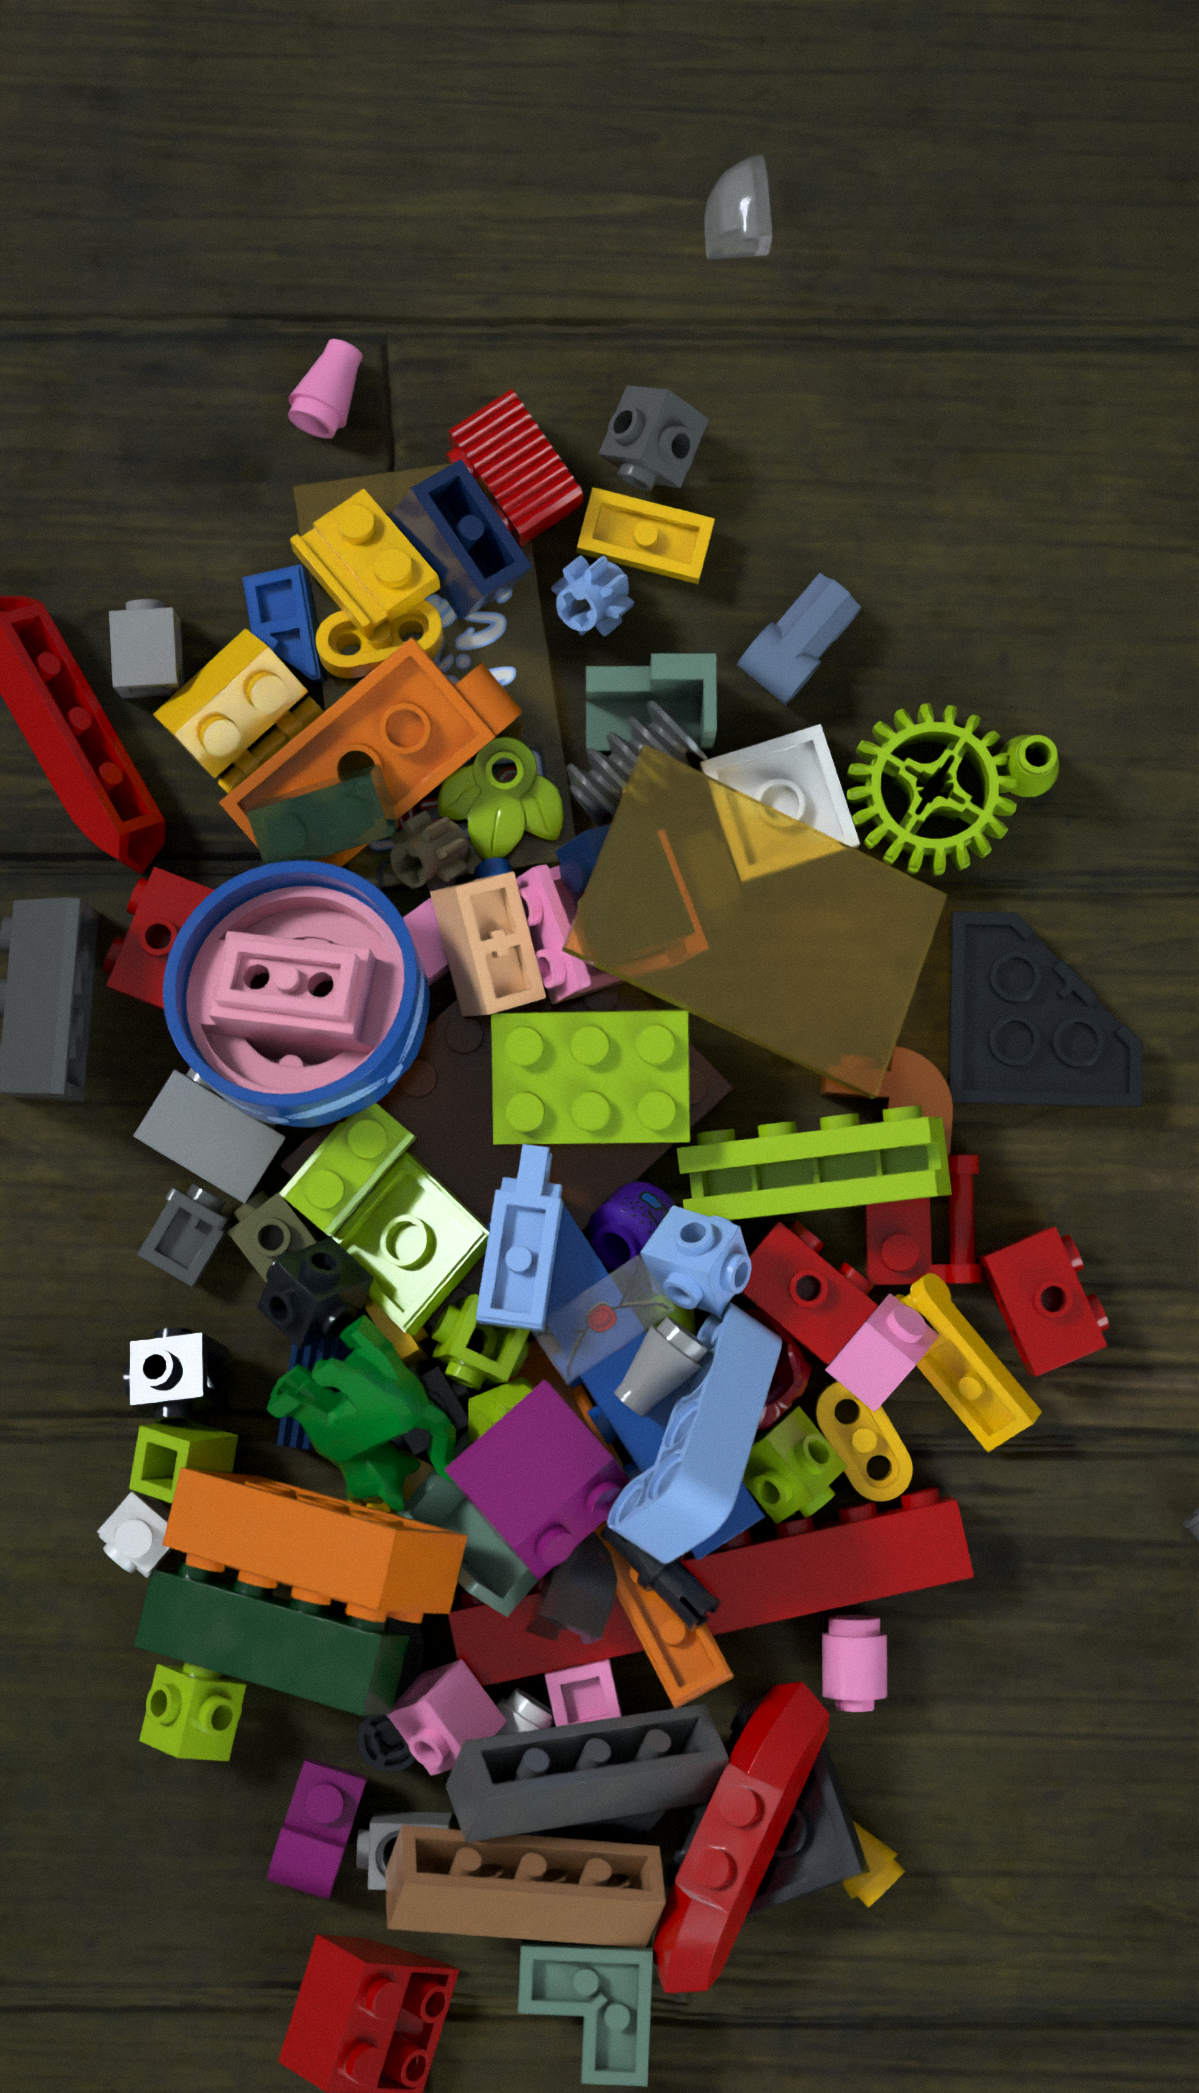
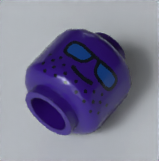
(627, 1222)

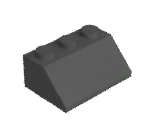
(47, 997)

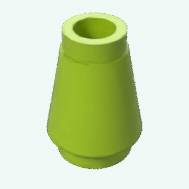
(1031, 779)

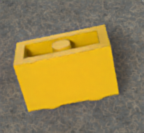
(233, 705)

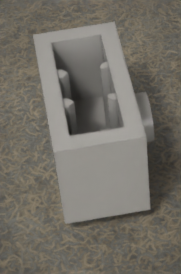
(209, 1135)

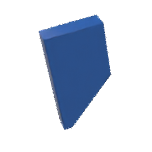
(285, 617)

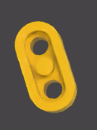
(339, 632)
(860, 1441)

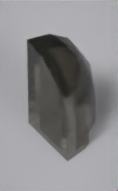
(577, 1594)

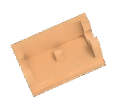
(488, 945)

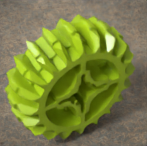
(959, 743)

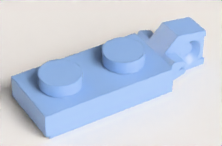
(521, 1246)

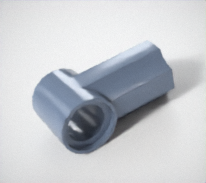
(790, 651)

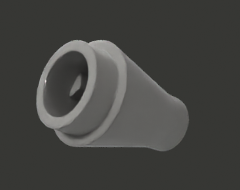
(660, 1366)

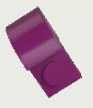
(316, 1828)

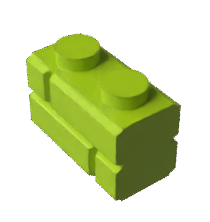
(347, 1167)

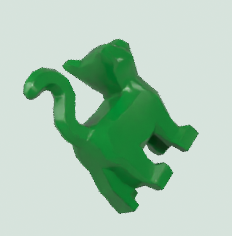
(373, 1406)

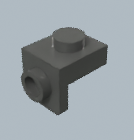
(187, 1233)

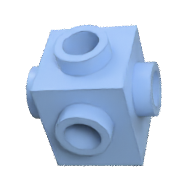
(698, 1260)

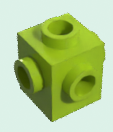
(501, 1350)
(792, 1467)
(192, 1712)

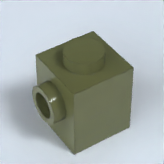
(269, 1229)

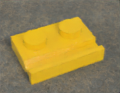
(365, 563)

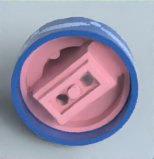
(246, 984)

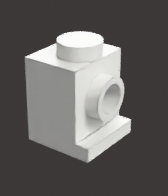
(137, 1533)

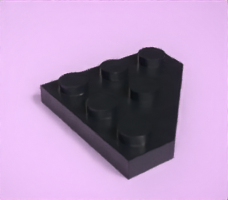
(1029, 1025)
(818, 1841)

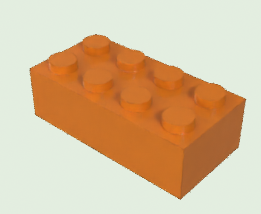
(315, 1545)

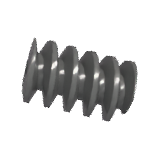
(602, 786)

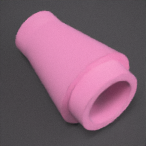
(325, 393)

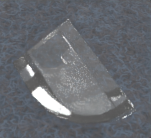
(739, 212)

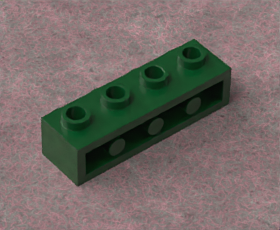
(272, 1640)

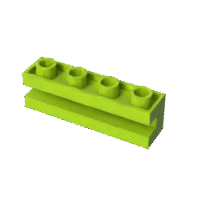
(817, 1169)

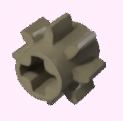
(429, 852)

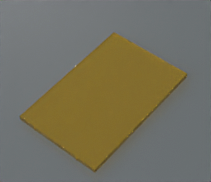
(756, 922)

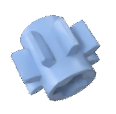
(592, 595)

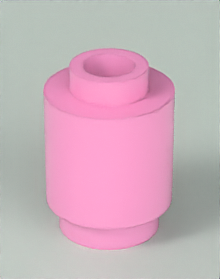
(854, 1662)

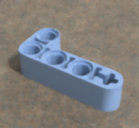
(704, 1443)

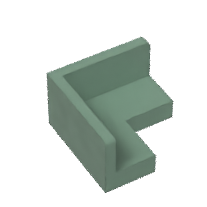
(674, 681)
(487, 1565)
(605, 1987)

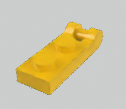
(968, 1370)

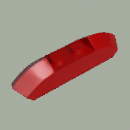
(74, 737)
(738, 1838)

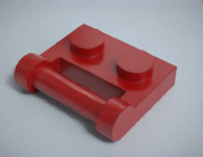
(901, 1234)

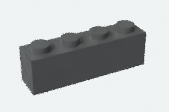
(585, 1772)

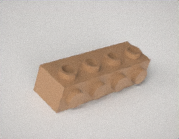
(524, 1887)

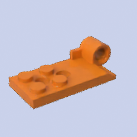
(401, 717)

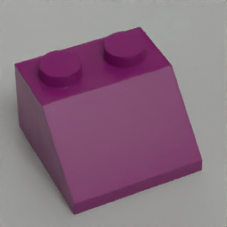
(539, 1480)

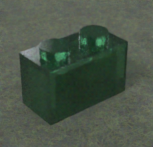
(324, 817)

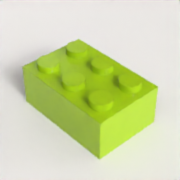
(590, 1076)

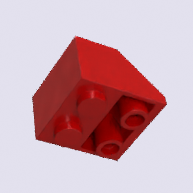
(367, 2017)

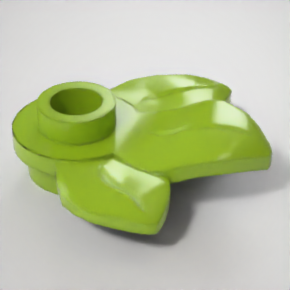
(499, 808)

